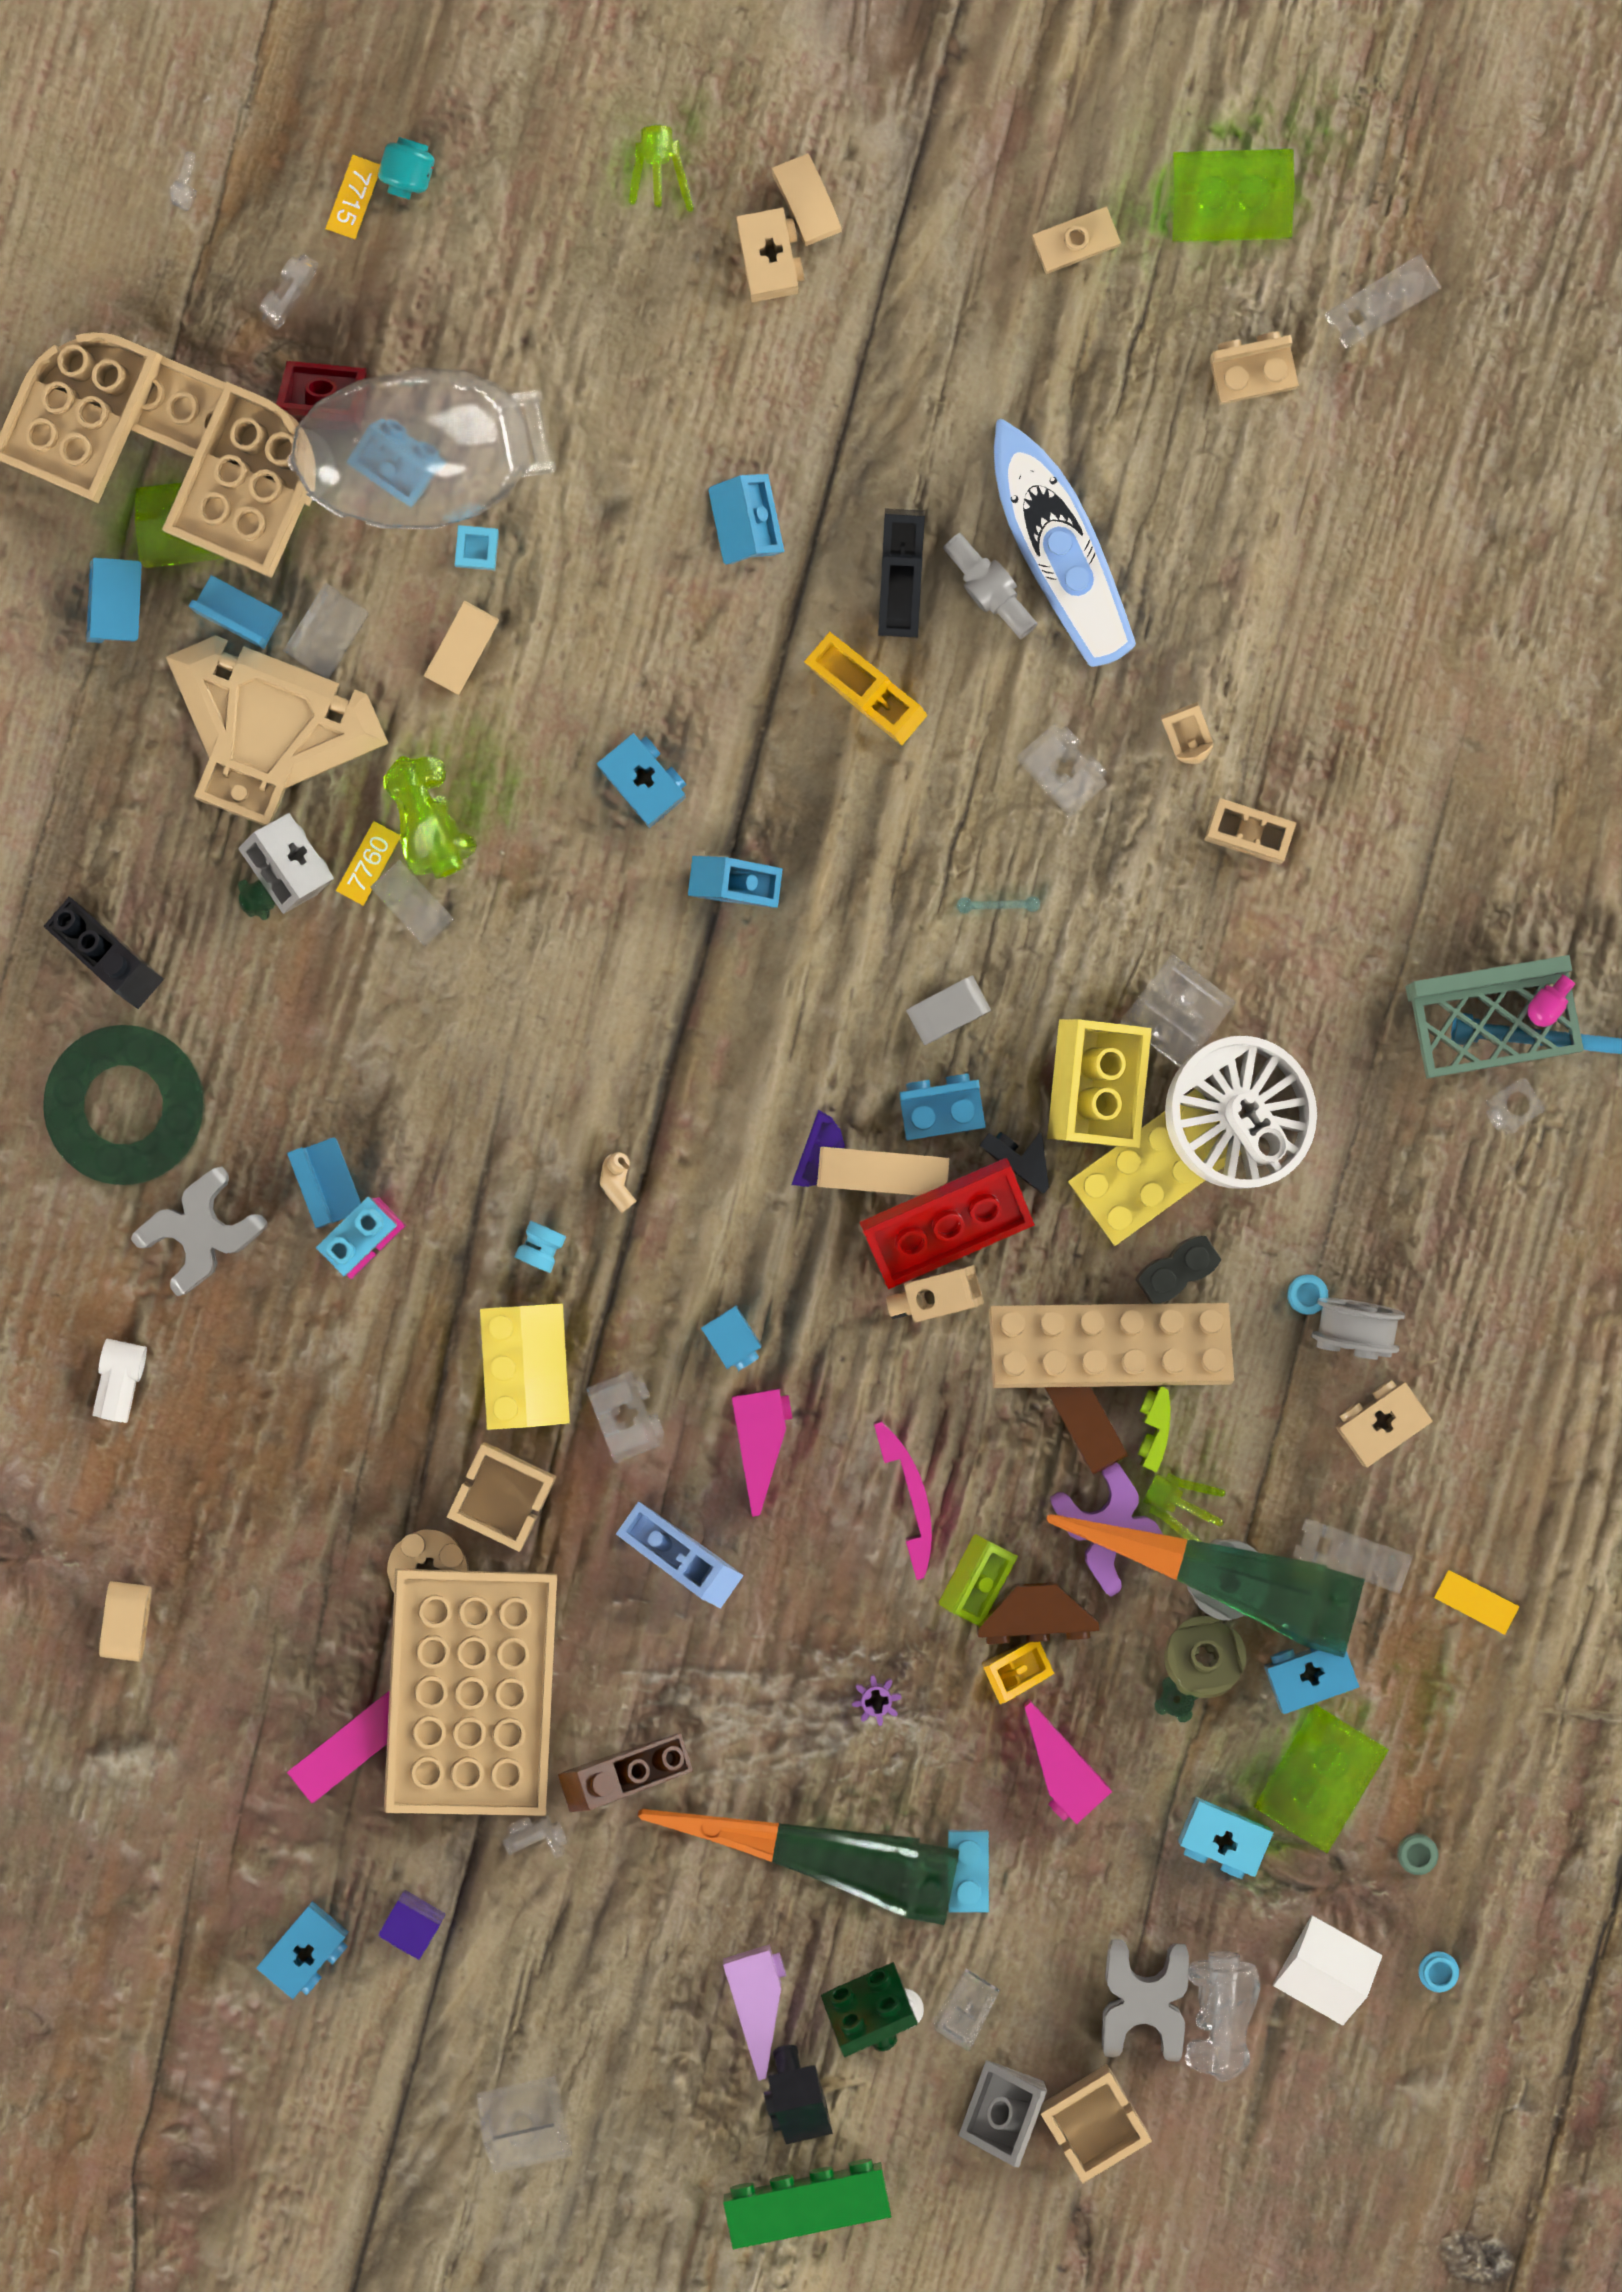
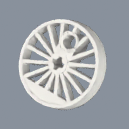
(1228, 1101)

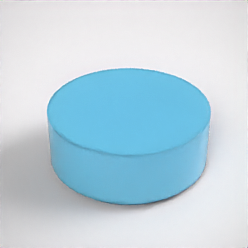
(1304, 1293)

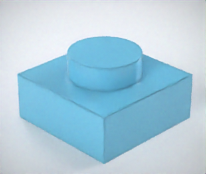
(476, 547)

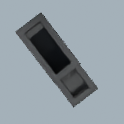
(901, 572)

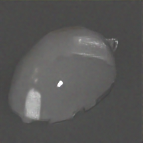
(419, 447)

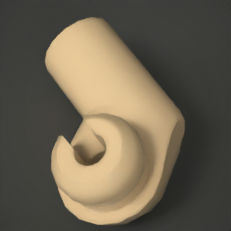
(613, 1180)

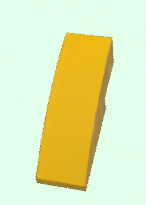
(866, 688)

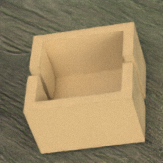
(501, 1496)
(1097, 2123)

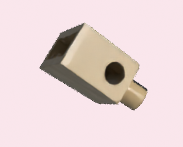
(952, 1290)

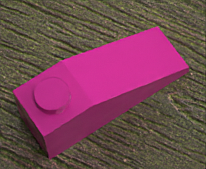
(760, 1431)
(1067, 1775)

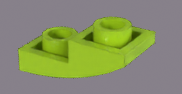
(1157, 1414)

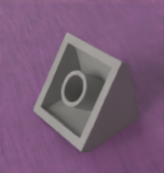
(1003, 2112)

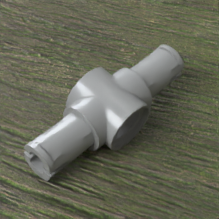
(990, 585)

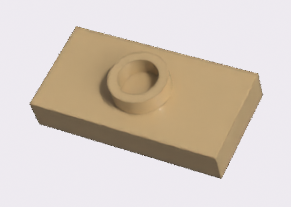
(1076, 240)

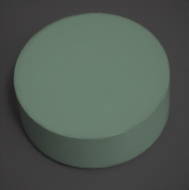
(1417, 1854)

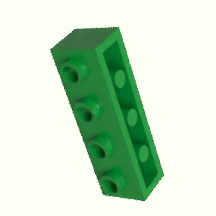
(806, 2204)

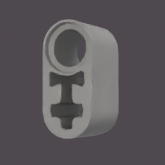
(948, 1010)

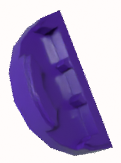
(822, 1134)

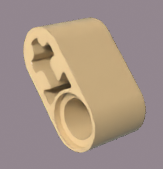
(125, 1621)

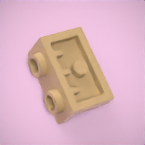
(1253, 368)

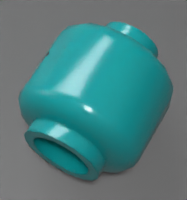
(406, 167)

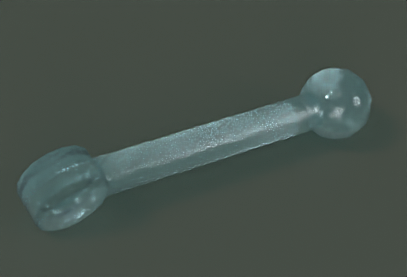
(965, 905)

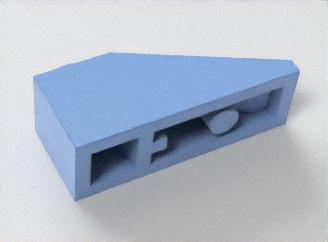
(679, 1555)

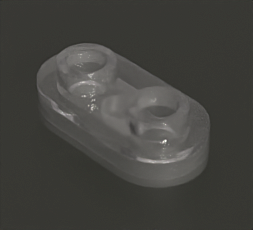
(279, 304)

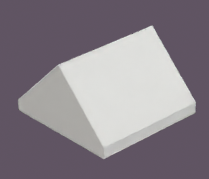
(1328, 1971)

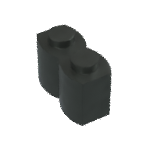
(1187, 1262)

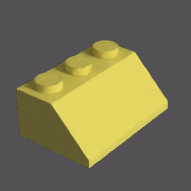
(1099, 1083)
(524, 1366)

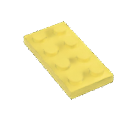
(1139, 1183)

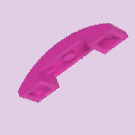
(920, 1545)

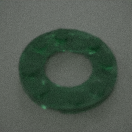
(181, 1107)

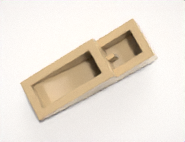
(881, 1171)

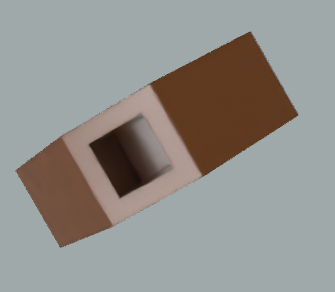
(1037, 1613)

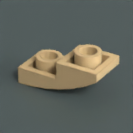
(807, 199)
(461, 647)

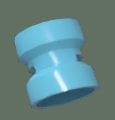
(541, 1237)

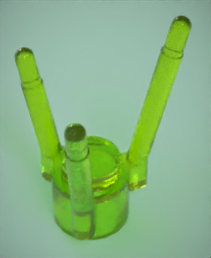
(657, 146)
(1165, 1496)

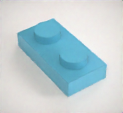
(971, 1878)

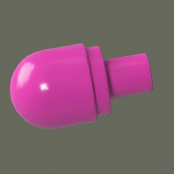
(1550, 1002)

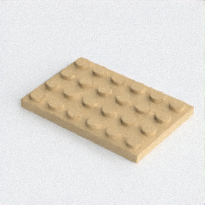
(470, 1692)

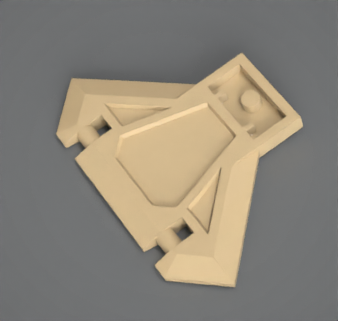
(266, 726)

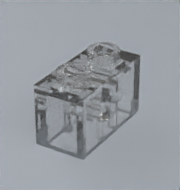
(1065, 791)
(606, 1401)

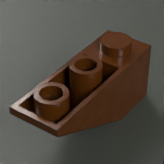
(624, 1773)

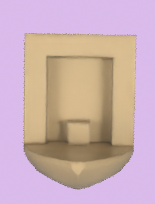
(1188, 734)

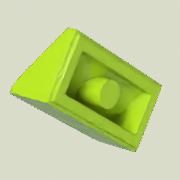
(977, 1580)

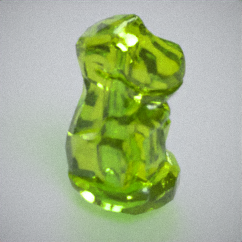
(426, 828)

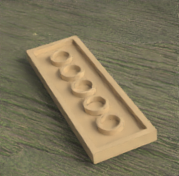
(1111, 1345)

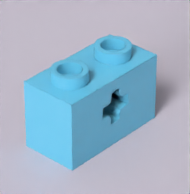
(1209, 1820)

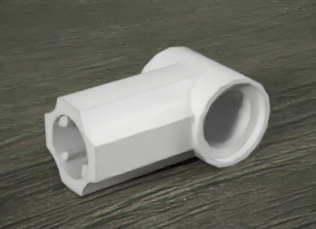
(120, 1369)

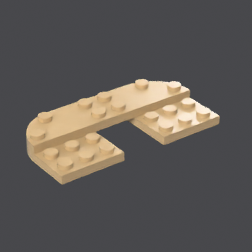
(100, 387)

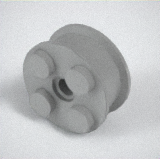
(1357, 1326)

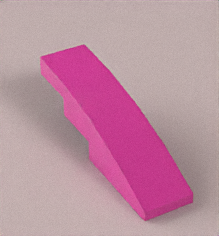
(343, 1751)

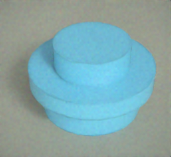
(1438, 1971)

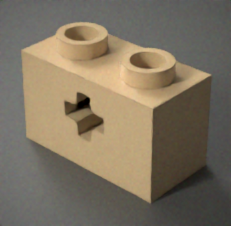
(762, 231)
(1250, 831)
(1372, 1443)

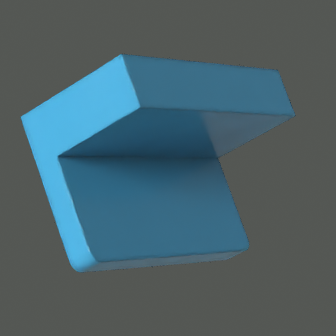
(746, 518)
(113, 600)
(236, 612)
(325, 1182)

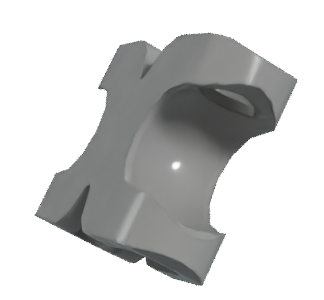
(199, 1231)
(1145, 2000)

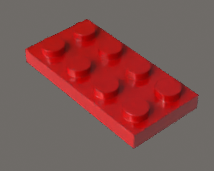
(947, 1223)

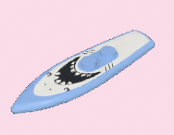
(1060, 547)

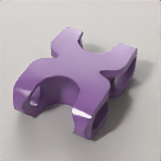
(1116, 1512)

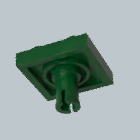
(869, 2011)

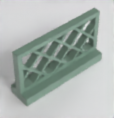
(1479, 985)

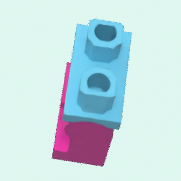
(353, 1240)

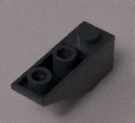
(103, 953)

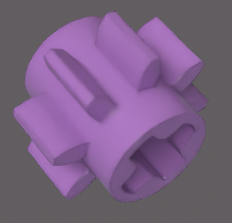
(869, 1708)

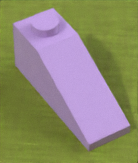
(756, 1993)

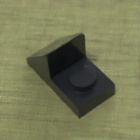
(1028, 1166)

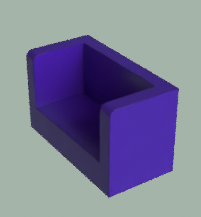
(411, 1924)

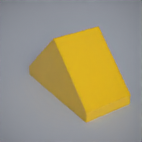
(1017, 1670)

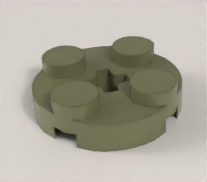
(1191, 1675)

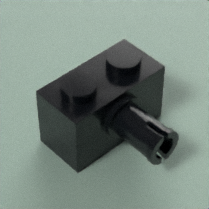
(796, 2098)

